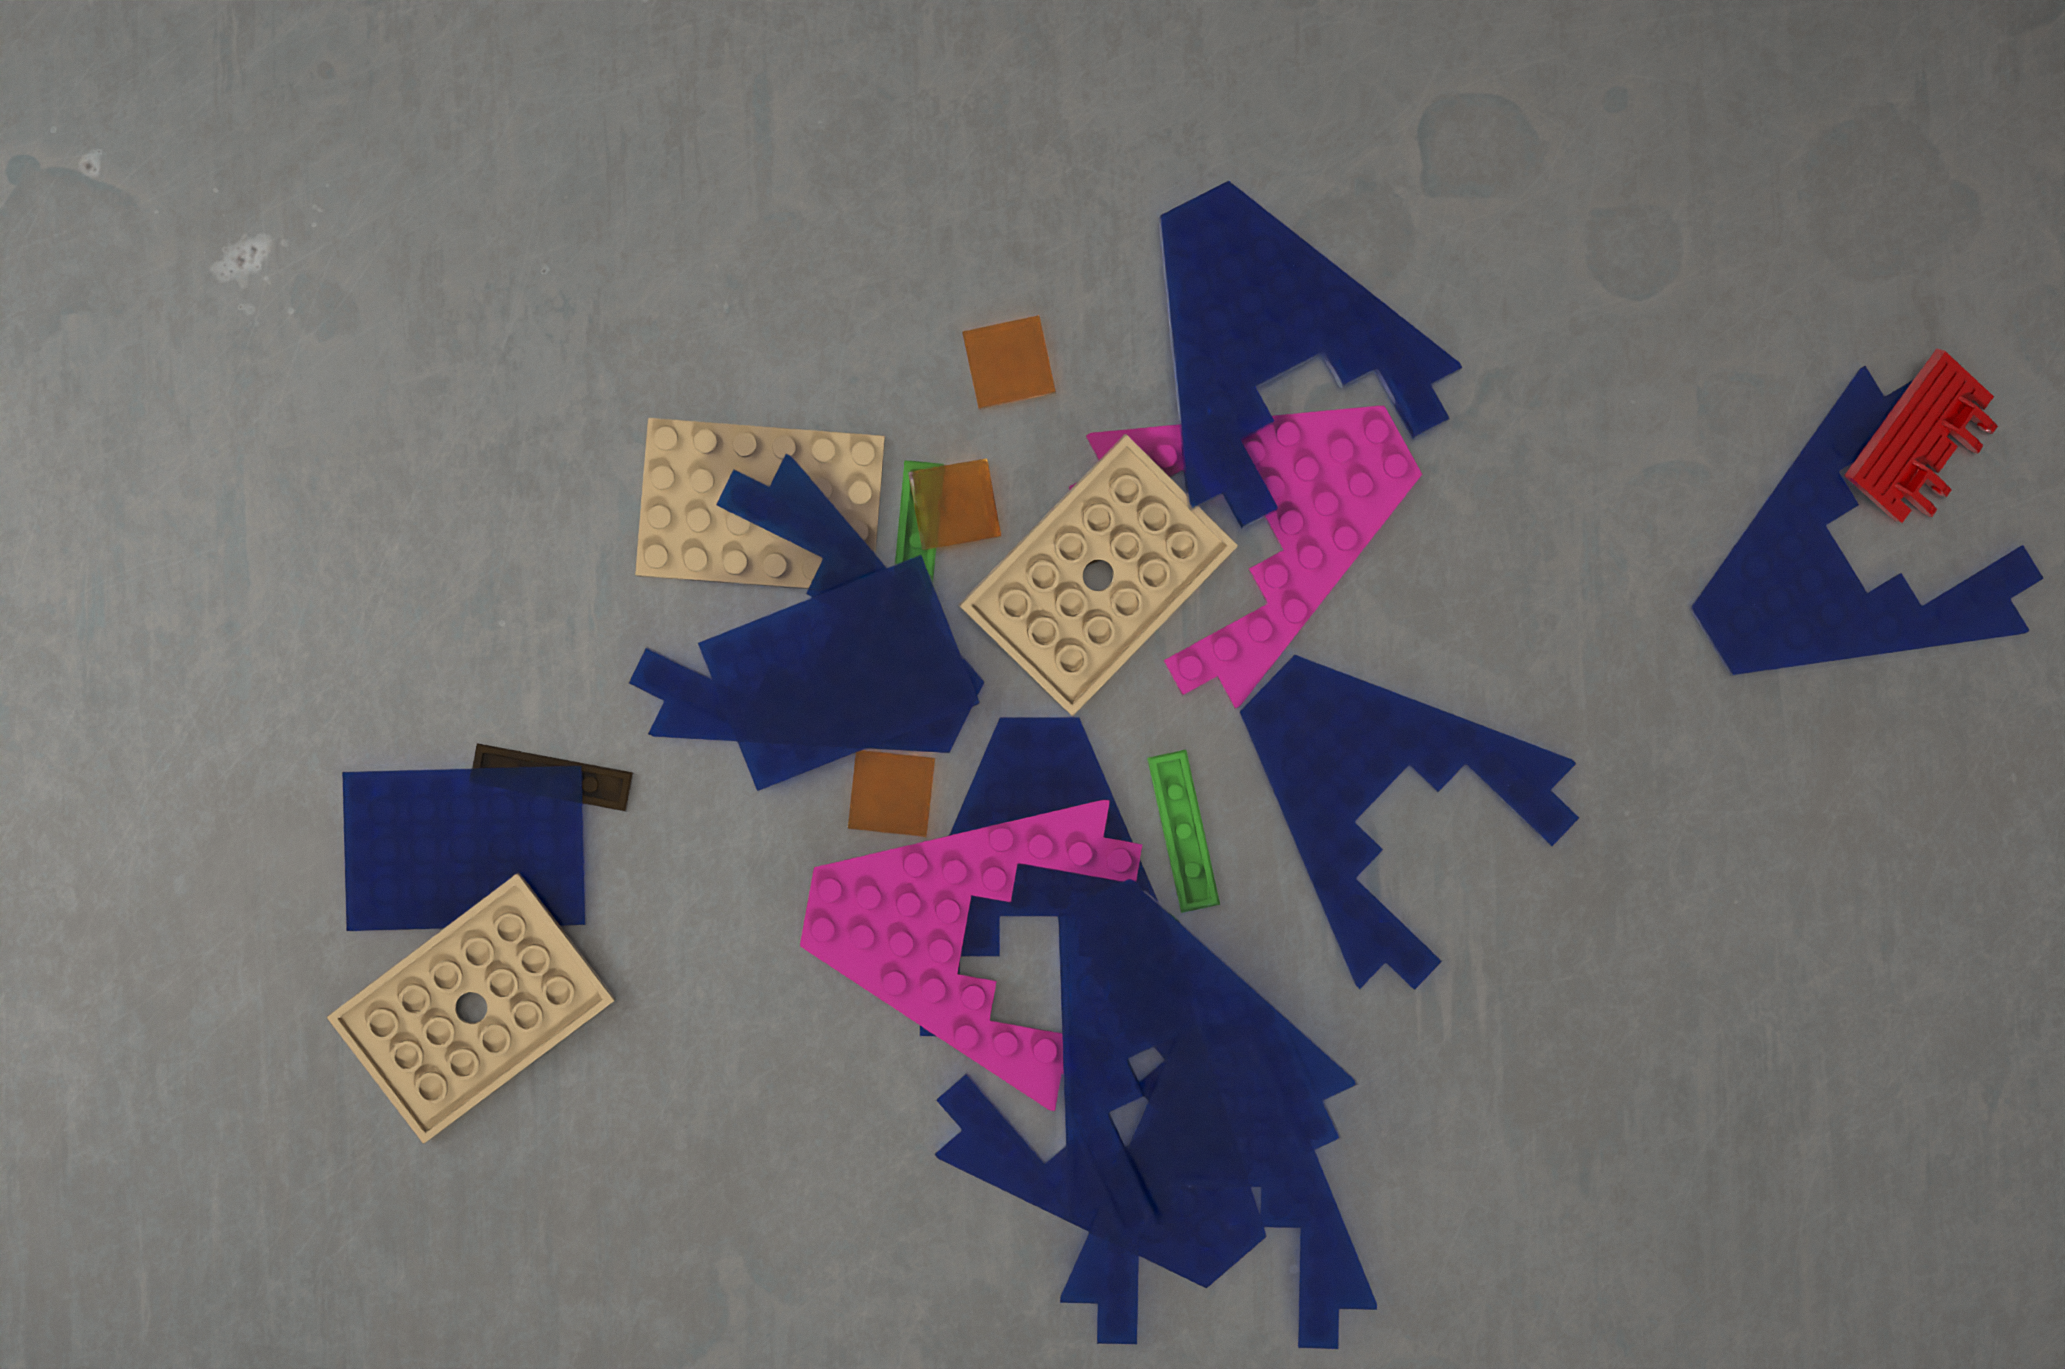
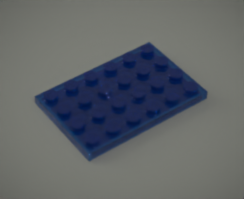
(839, 672)
(444, 839)

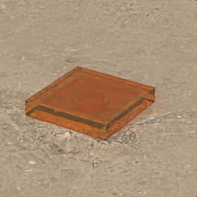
(1009, 362)
(954, 504)
(891, 793)

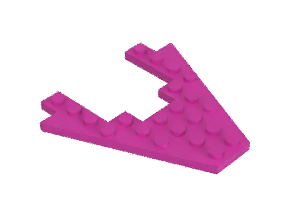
(1333, 489)
(902, 918)

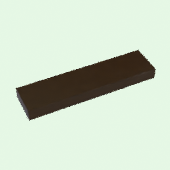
(601, 785)

